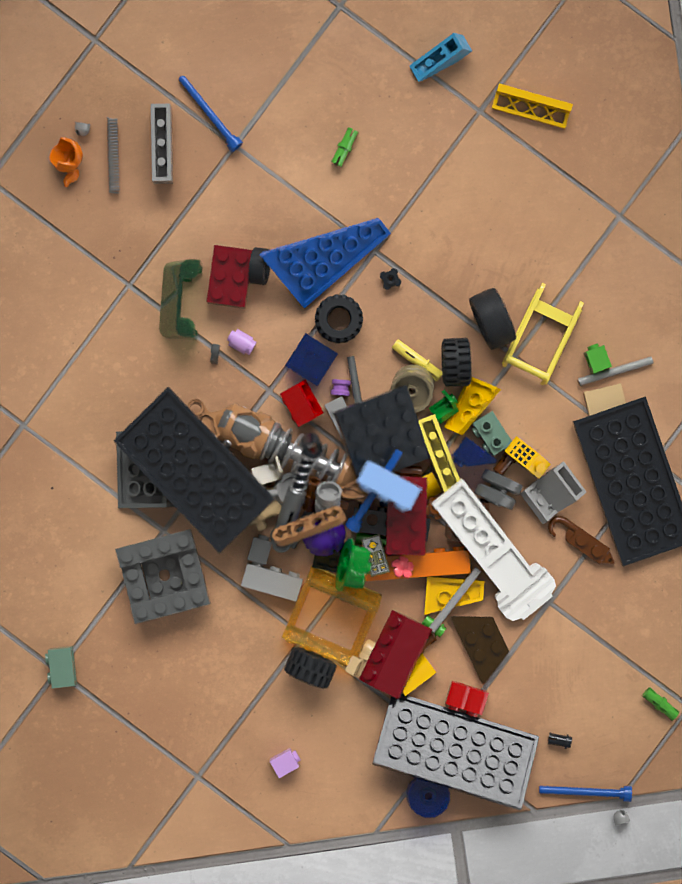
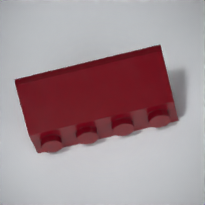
(395, 654)

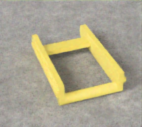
(552, 313)

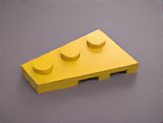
(441, 590)

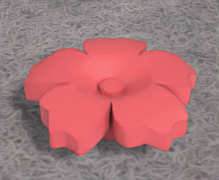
(402, 567)

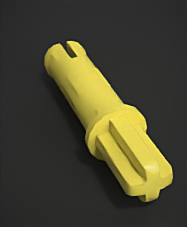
(401, 348)

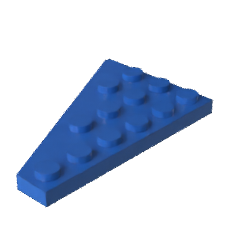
(319, 261)

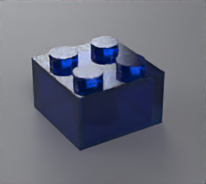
(311, 359)

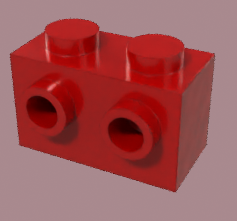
(301, 403)

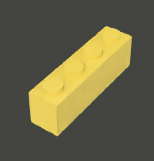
(439, 453)

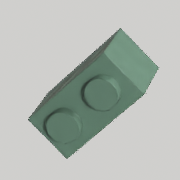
(61, 667)

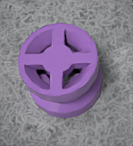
(340, 387)

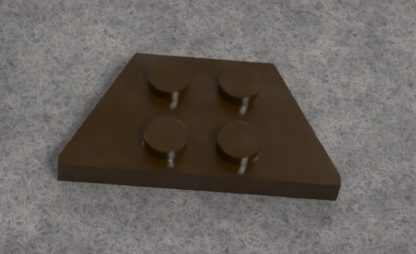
(482, 643)

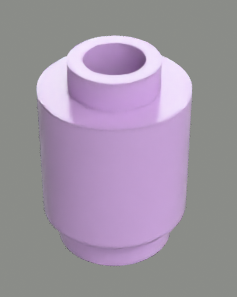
(241, 342)

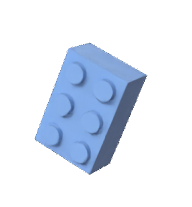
(388, 486)

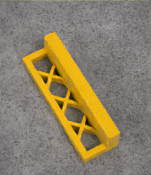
(534, 99)

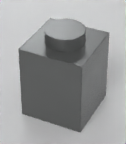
(260, 549)

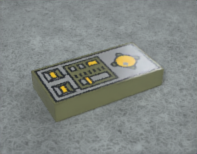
(377, 555)

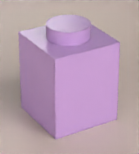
(285, 762)

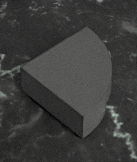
(215, 350)

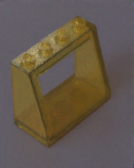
(326, 582)

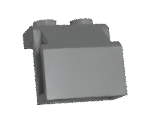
(553, 492)

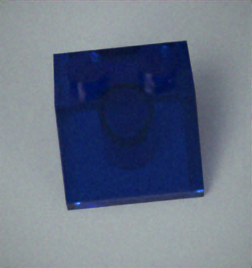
(470, 454)

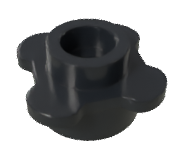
(395, 280)

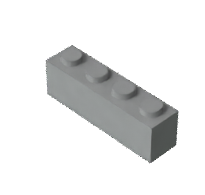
(161, 143)

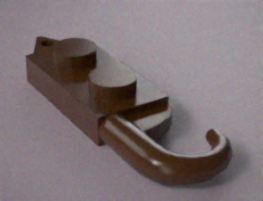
(583, 541)

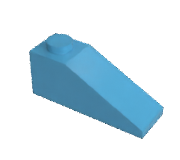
(441, 56)

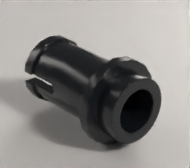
(561, 740)

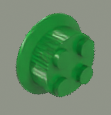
(352, 566)

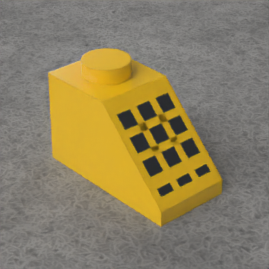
(527, 457)

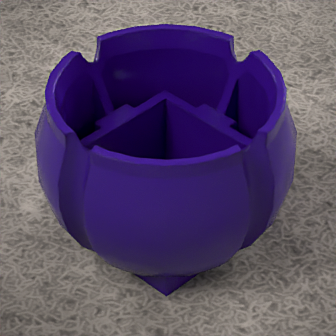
(326, 541)

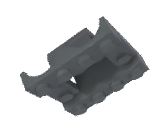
(179, 593)

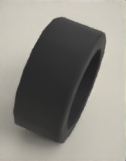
(258, 268)

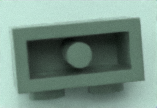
(491, 433)

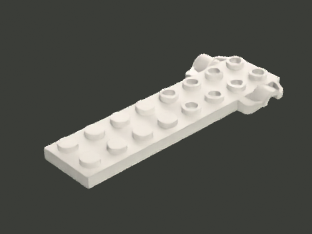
(519, 585)

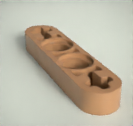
(308, 524)

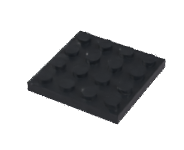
(380, 427)

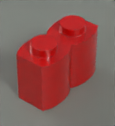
(467, 698)

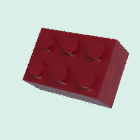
(229, 277)

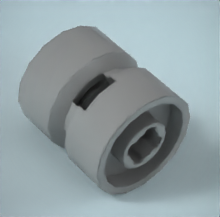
(327, 496)

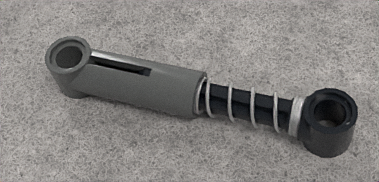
(296, 493)

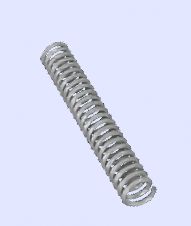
(112, 180)

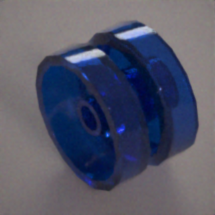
(428, 807)

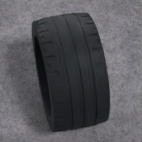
(492, 318)

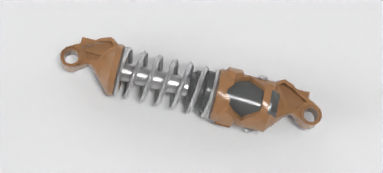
(262, 438)

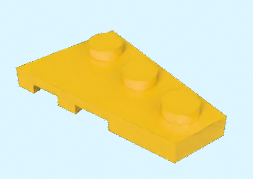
(471, 404)

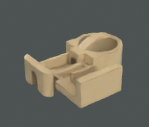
(356, 664)

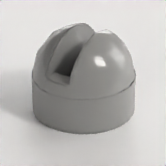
(82, 129)
(621, 817)

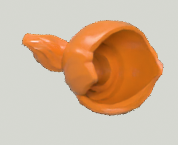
(66, 158)

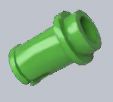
(428, 621)

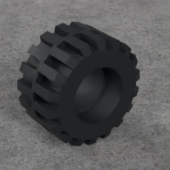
(346, 303)
(456, 362)
(310, 667)

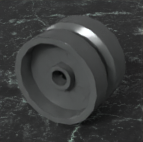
(498, 489)

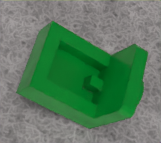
(445, 407)

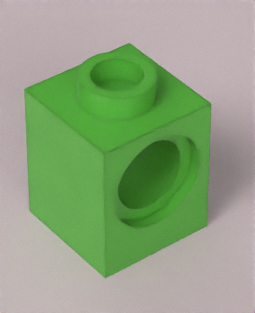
(597, 358)

